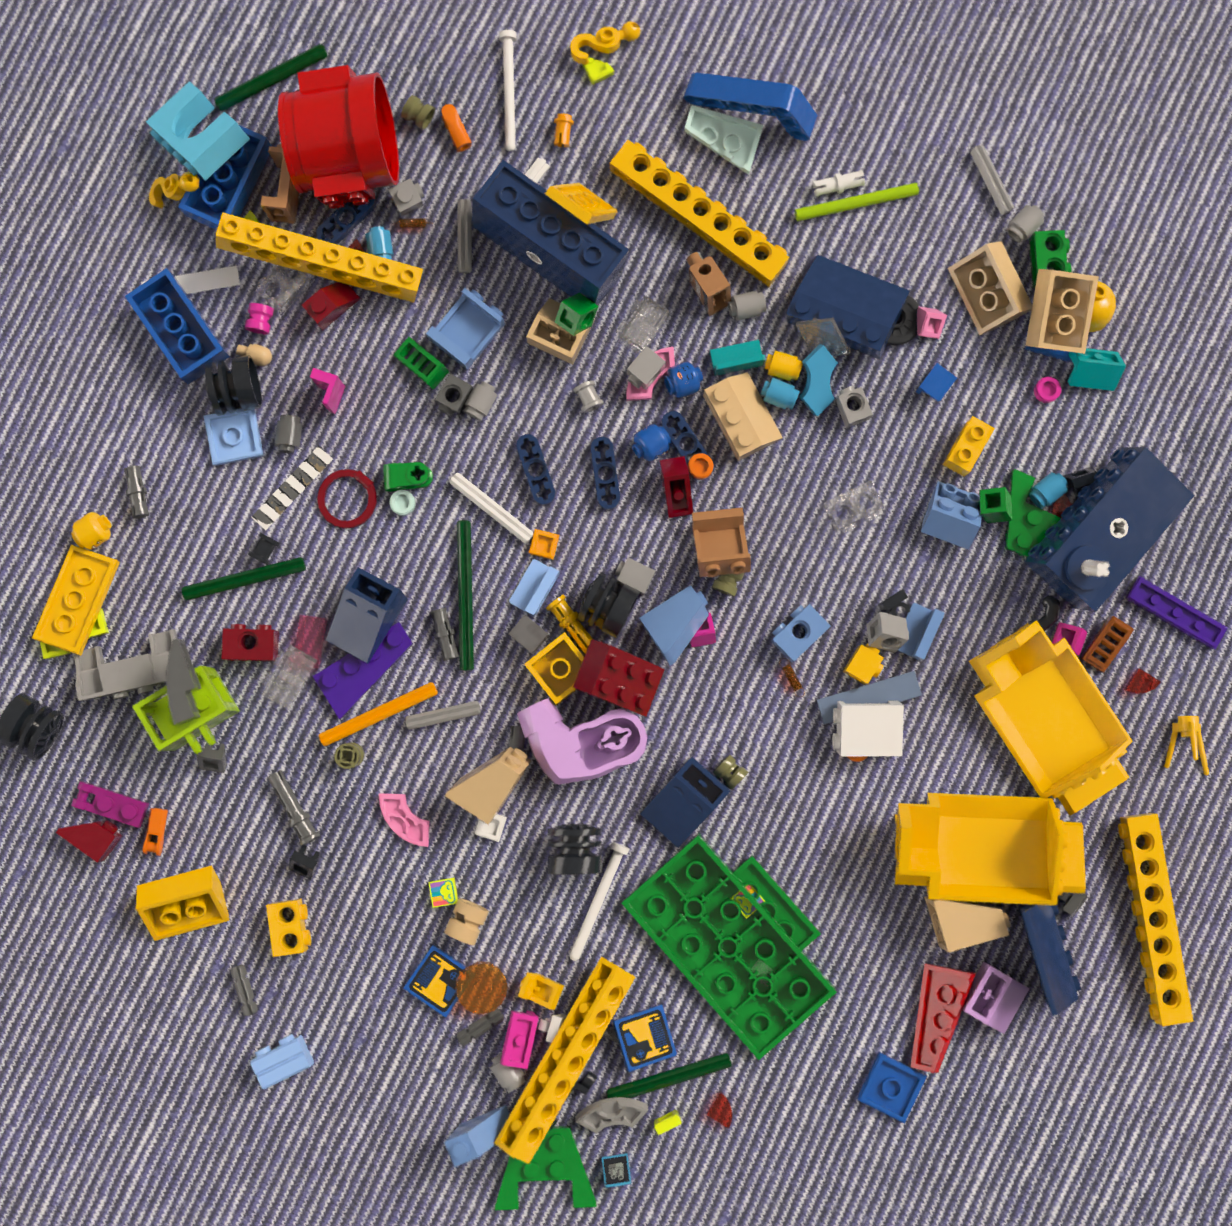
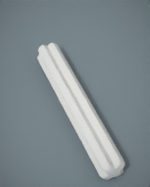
(491, 507)

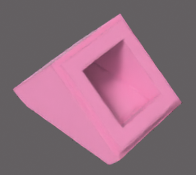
(930, 322)

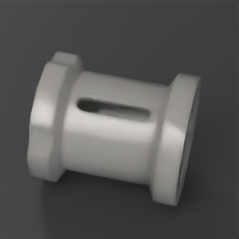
(588, 396)

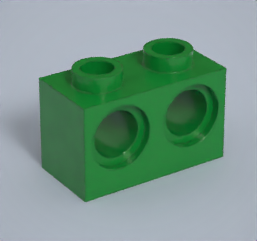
(1042, 257)

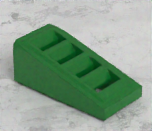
(432, 374)

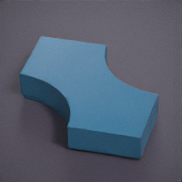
(817, 392)

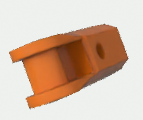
(455, 128)
(156, 826)

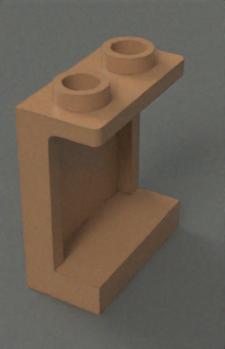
(285, 205)
(720, 542)

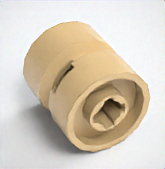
(466, 921)

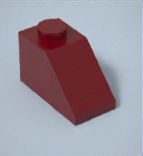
(330, 303)
(676, 486)
(93, 838)

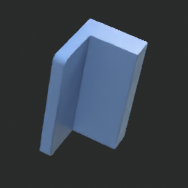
(922, 627)

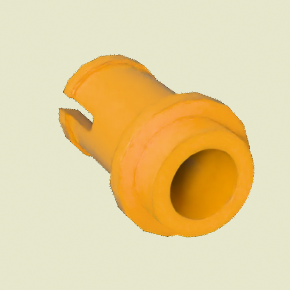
(563, 127)

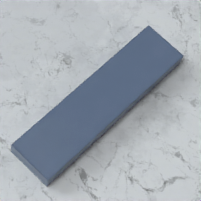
(892, 689)

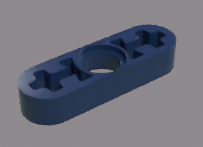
(338, 236)
(682, 424)
(524, 455)
(612, 465)

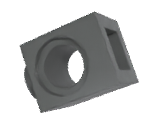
(453, 384)

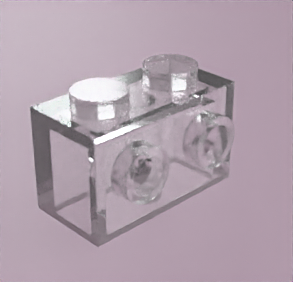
(289, 676)

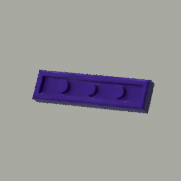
(1176, 613)

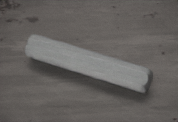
(992, 179)
(464, 236)
(442, 715)

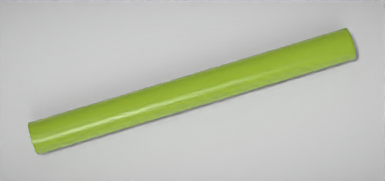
(856, 202)

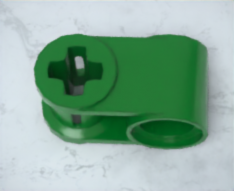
(402, 476)

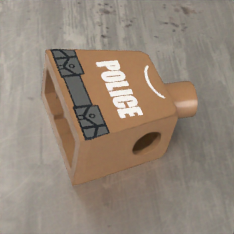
(708, 283)

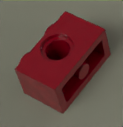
(234, 643)

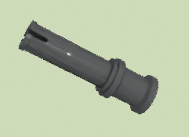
(298, 818)

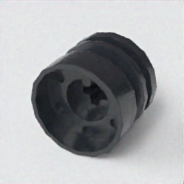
(228, 386)
(608, 605)
(29, 726)
(574, 850)

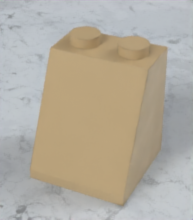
(490, 784)
(965, 923)

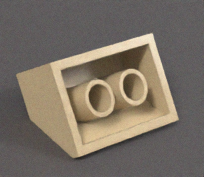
(990, 287)
(1062, 310)
(741, 415)

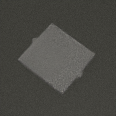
(825, 333)

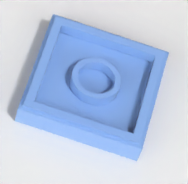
(233, 436)

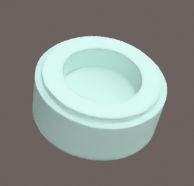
(402, 502)

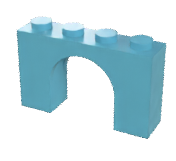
(204, 151)

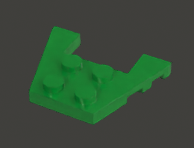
(1028, 521)
(554, 1160)

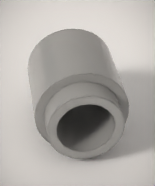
(1025, 223)
(747, 305)
(480, 400)
(507, 1076)

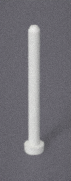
(508, 38)
(598, 900)

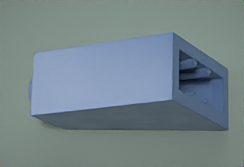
(676, 622)
(476, 1136)

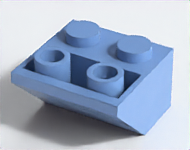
(953, 515)

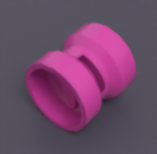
(259, 318)

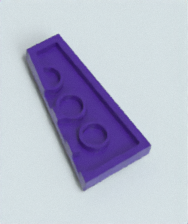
(351, 678)

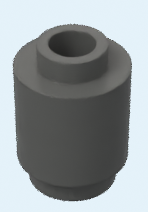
(288, 433)

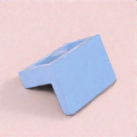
(534, 587)

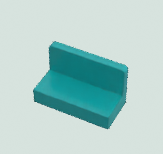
(737, 357)
(1096, 369)

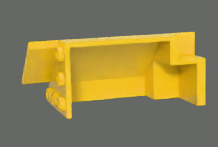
(1052, 717)
(989, 849)

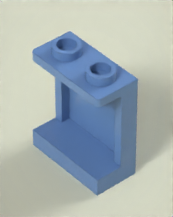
(467, 328)

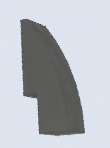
(181, 683)

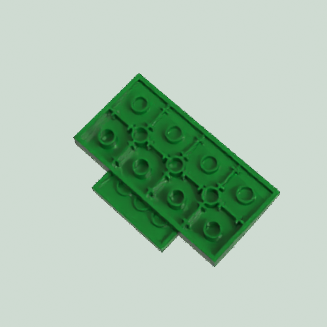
(715, 946)

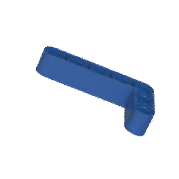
(754, 97)

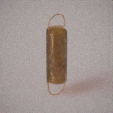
(413, 223)
(791, 677)

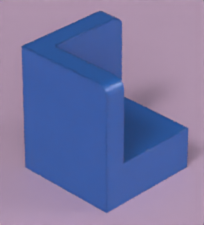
(937, 383)

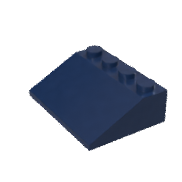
(858, 302)
(1050, 956)

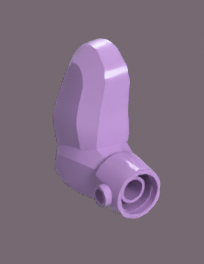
(585, 749)

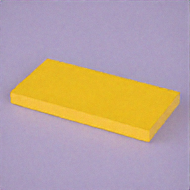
(581, 202)
(76, 600)

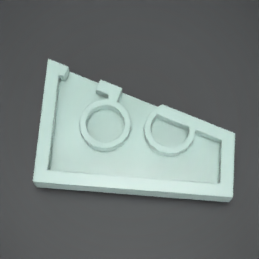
(725, 135)

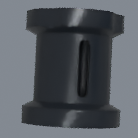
(263, 548)

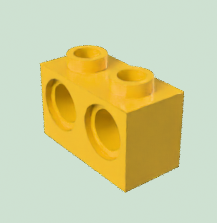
(968, 446)
(280, 927)

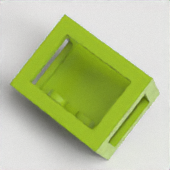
(212, 702)

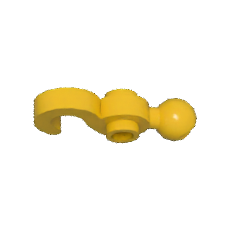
(606, 40)
(172, 187)

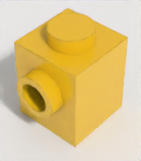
(864, 664)

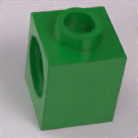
(576, 314)

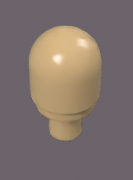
(261, 355)

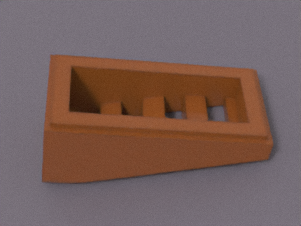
(1114, 648)

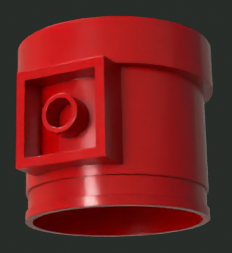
(339, 135)

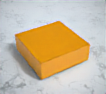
(544, 544)

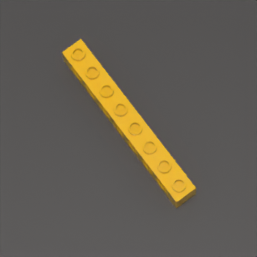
(683, 211)
(318, 257)
(1178, 1008)
(564, 1061)

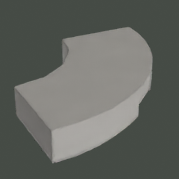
(611, 1112)

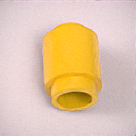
(783, 366)

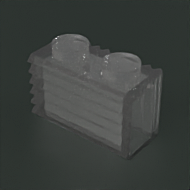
(642, 325)

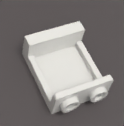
(868, 729)

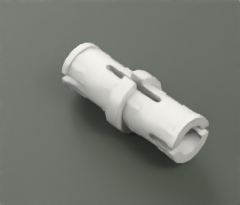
(838, 183)

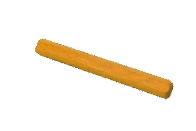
(378, 714)

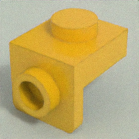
(540, 990)

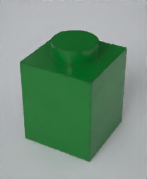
(996, 505)

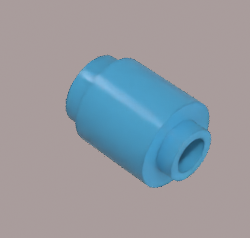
(379, 242)
(780, 394)
(1048, 490)

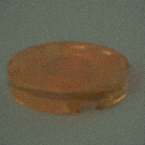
(481, 987)

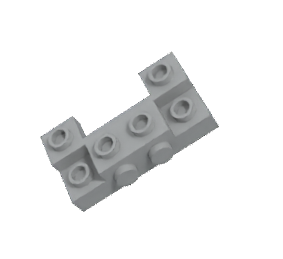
(119, 677)

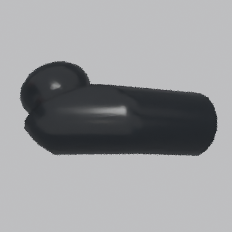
(1051, 612)

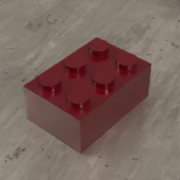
(618, 677)

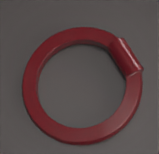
(364, 481)

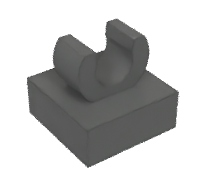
(212, 759)
(1072, 902)

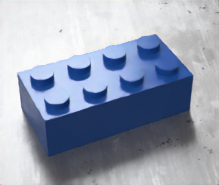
(229, 185)
(176, 325)

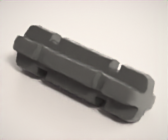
(244, 990)
(480, 1027)

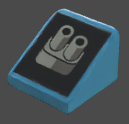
(616, 1170)

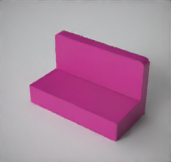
(332, 385)
(519, 1039)

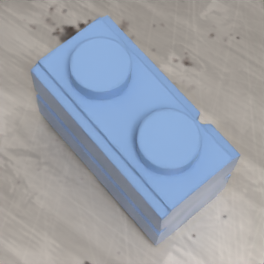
(282, 1061)

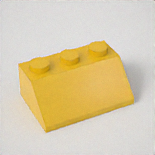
(182, 903)

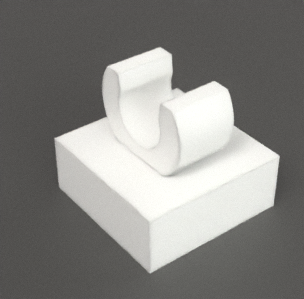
(551, 1026)

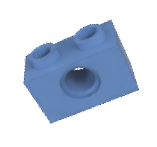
(814, 627)

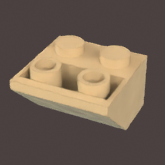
(551, 337)

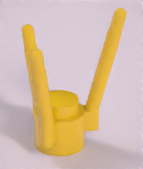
(1189, 728)

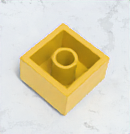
(557, 668)

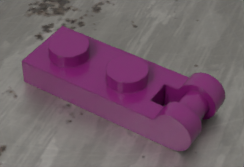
(110, 804)

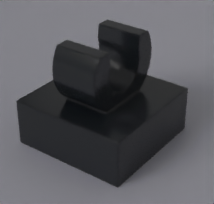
(1079, 479)
(895, 601)
(303, 864)

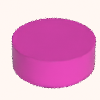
(1047, 390)

